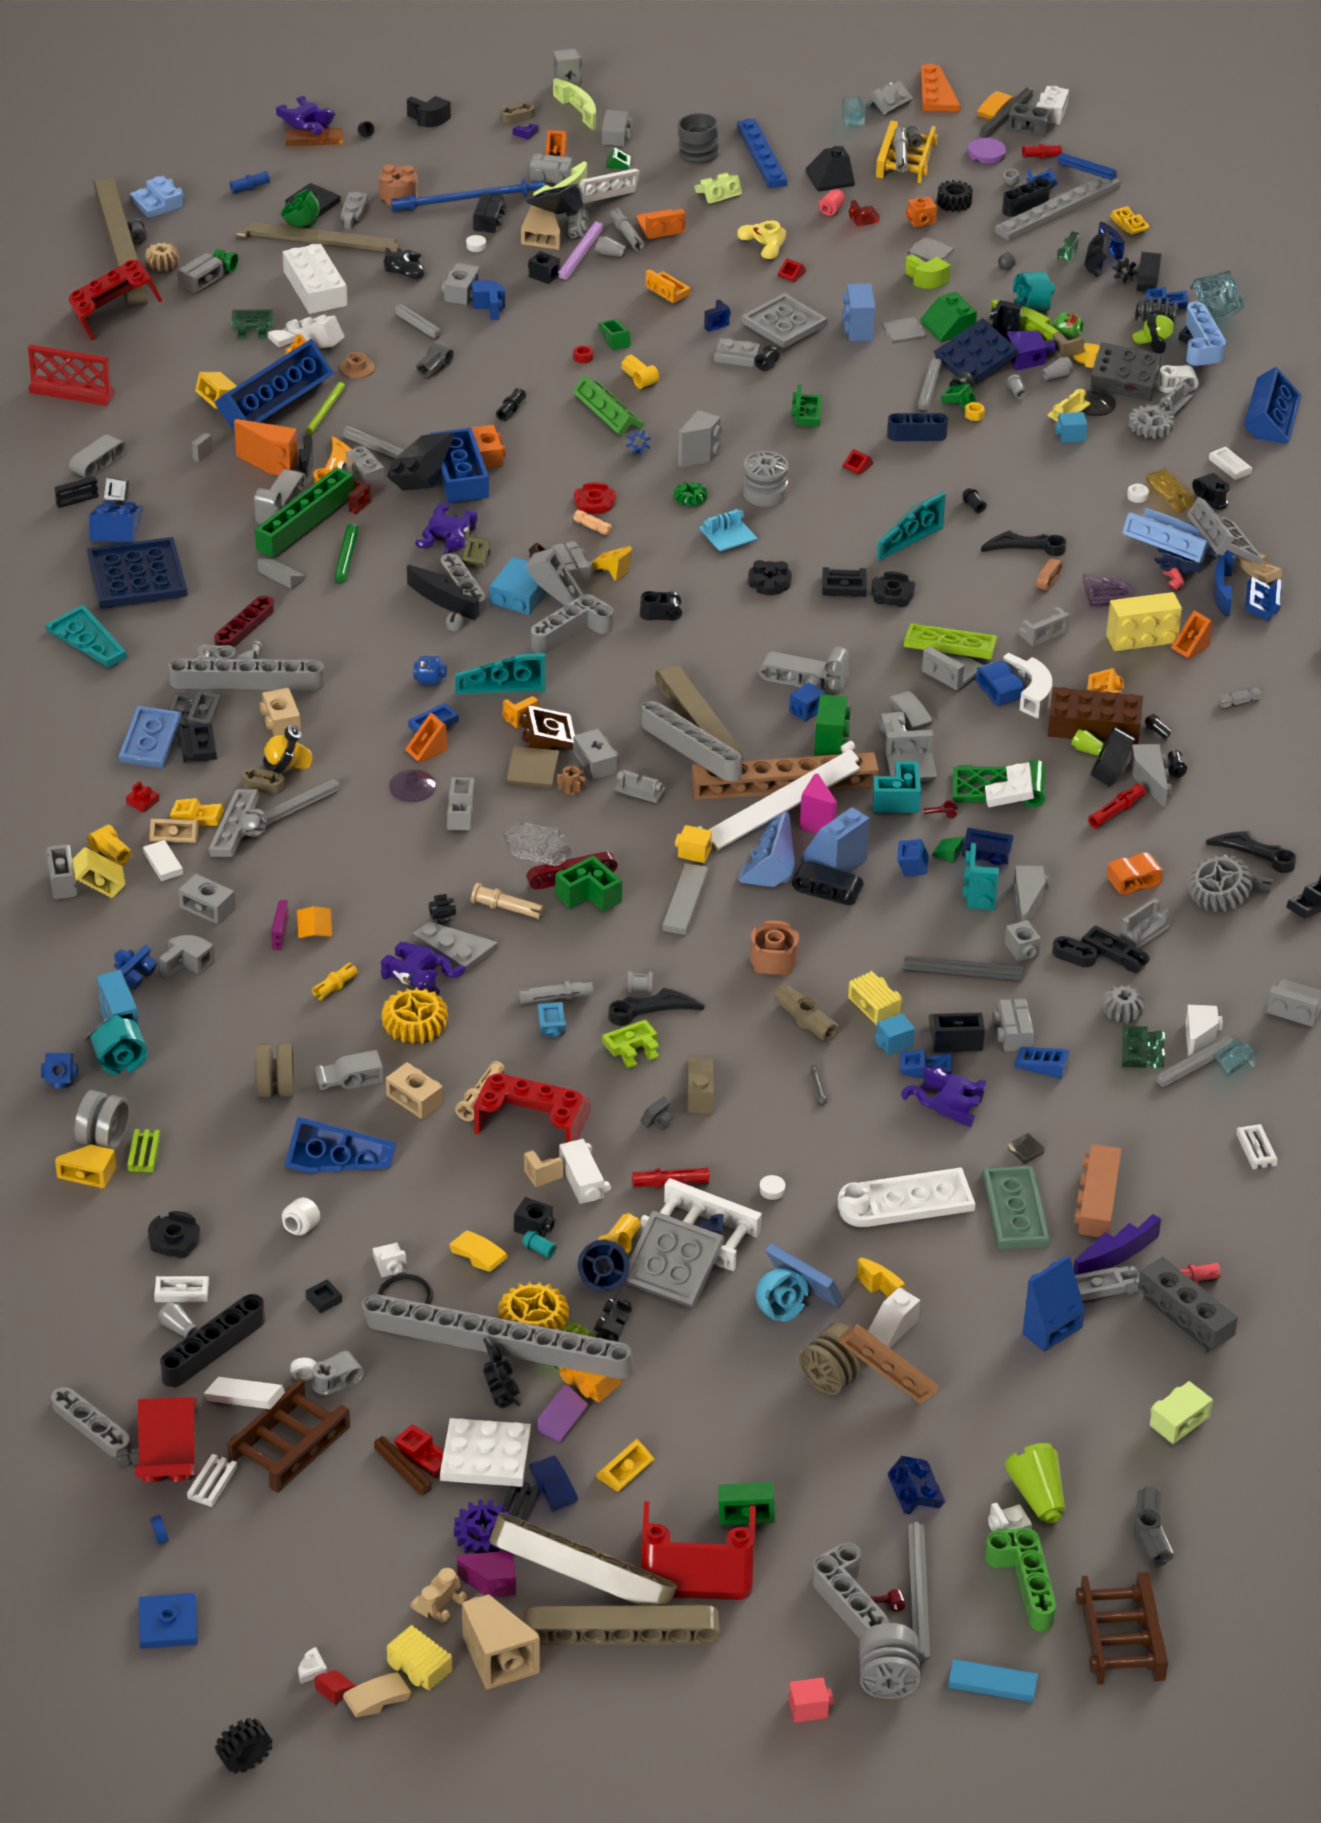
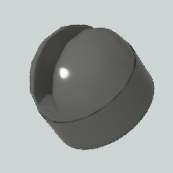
(1006, 261)

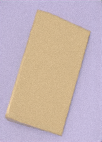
(174, 831)

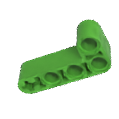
(1024, 1551)

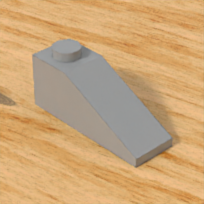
(553, 576)
(1029, 890)

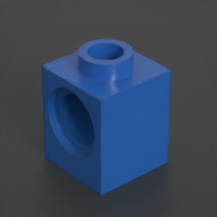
(805, 701)
(913, 857)

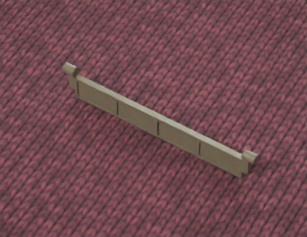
(318, 236)

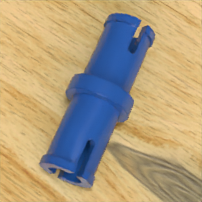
(249, 182)

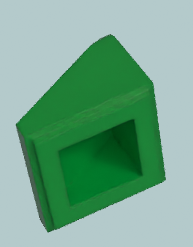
(618, 160)
(949, 849)

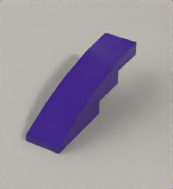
(1111, 1251)

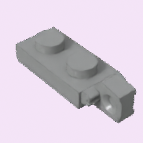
(353, 208)

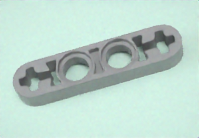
(466, 580)
(87, 1424)

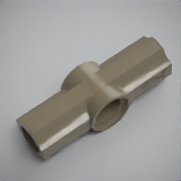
(806, 1012)

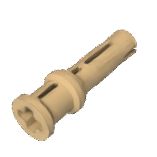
(496, 899)
(466, 1106)

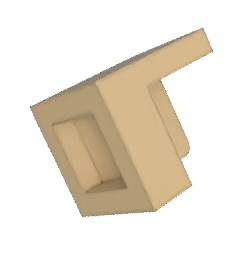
(542, 1171)

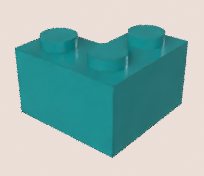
(898, 792)

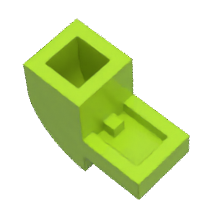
(927, 274)

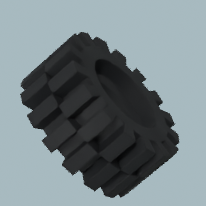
(954, 196)
(243, 1745)

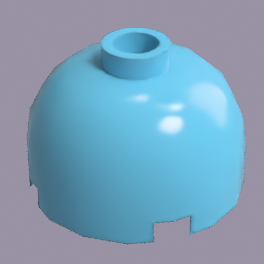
(781, 1294)

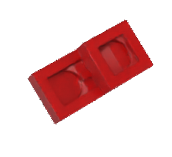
(420, 1449)

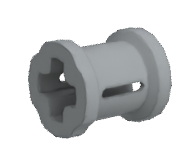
(640, 982)

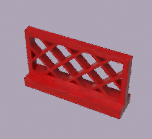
(70, 388)

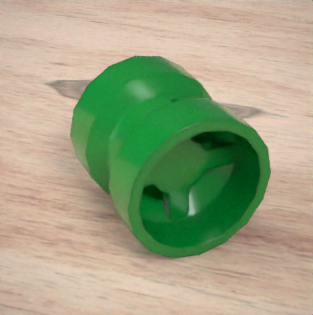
(229, 260)

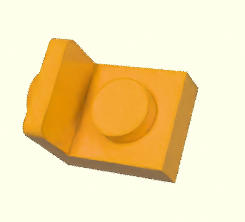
(512, 712)

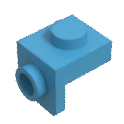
(551, 1019)

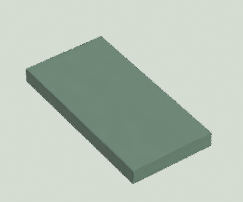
(1015, 1207)

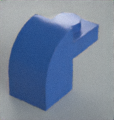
(488, 295)

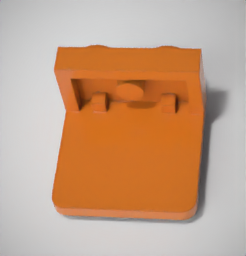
(662, 223)

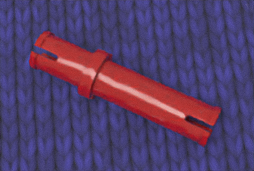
(1123, 801)
(659, 1177)

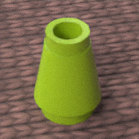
(1086, 742)

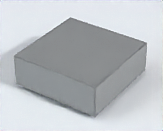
(201, 447)

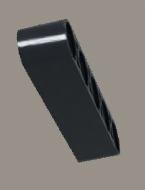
(212, 1340)

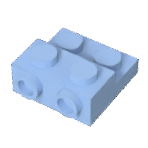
(158, 197)

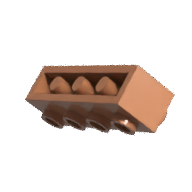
(1099, 1190)

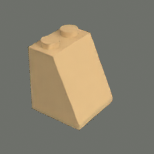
(499, 1642)

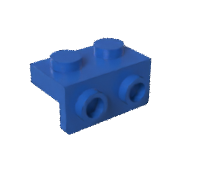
(1262, 598)

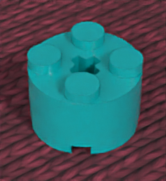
(1033, 290)
(119, 1045)

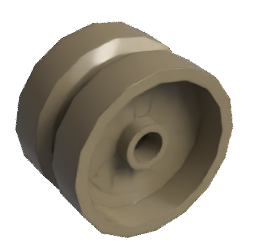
(274, 1070)

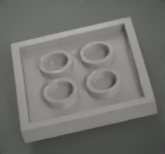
(784, 320)
(673, 1259)

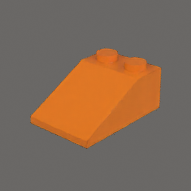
(266, 446)

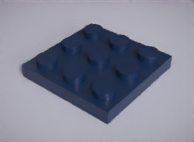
(976, 351)

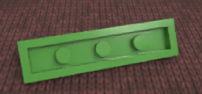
(606, 405)

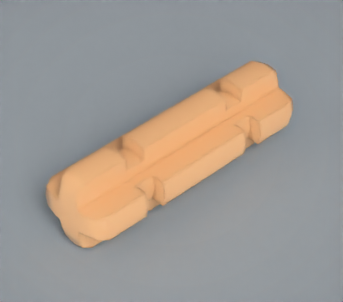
(592, 522)

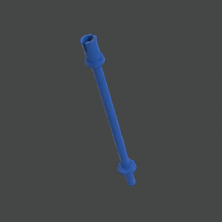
(412, 202)

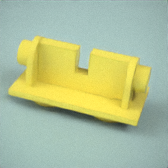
(1074, 404)

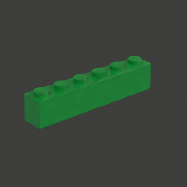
(304, 512)

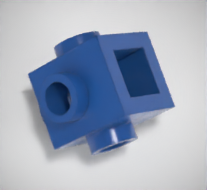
(52, 1062)

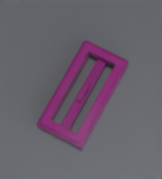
(279, 925)

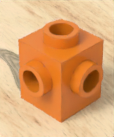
(921, 211)

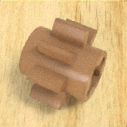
(571, 780)

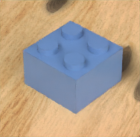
(859, 312)

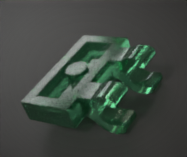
(252, 318)
(1134, 1047)

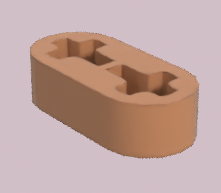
(1049, 574)

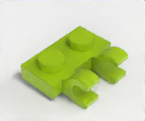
(627, 1039)

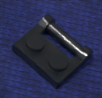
(844, 582)

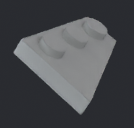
(455, 945)

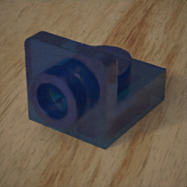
(717, 317)

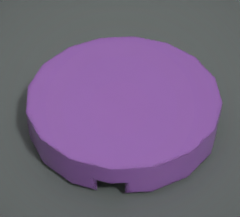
(986, 150)

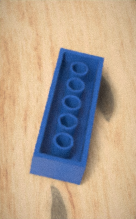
(275, 385)

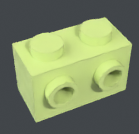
(1180, 1412)

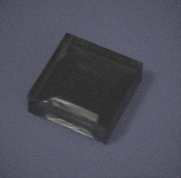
(1026, 1148)

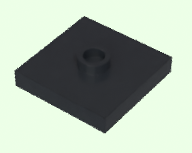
(326, 198)

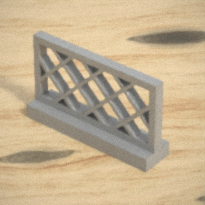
(1221, 532)

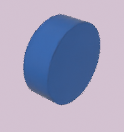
(159, 1529)

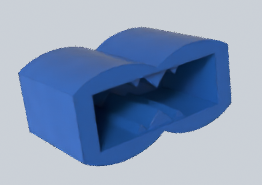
(999, 682)

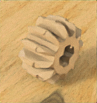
(162, 257)

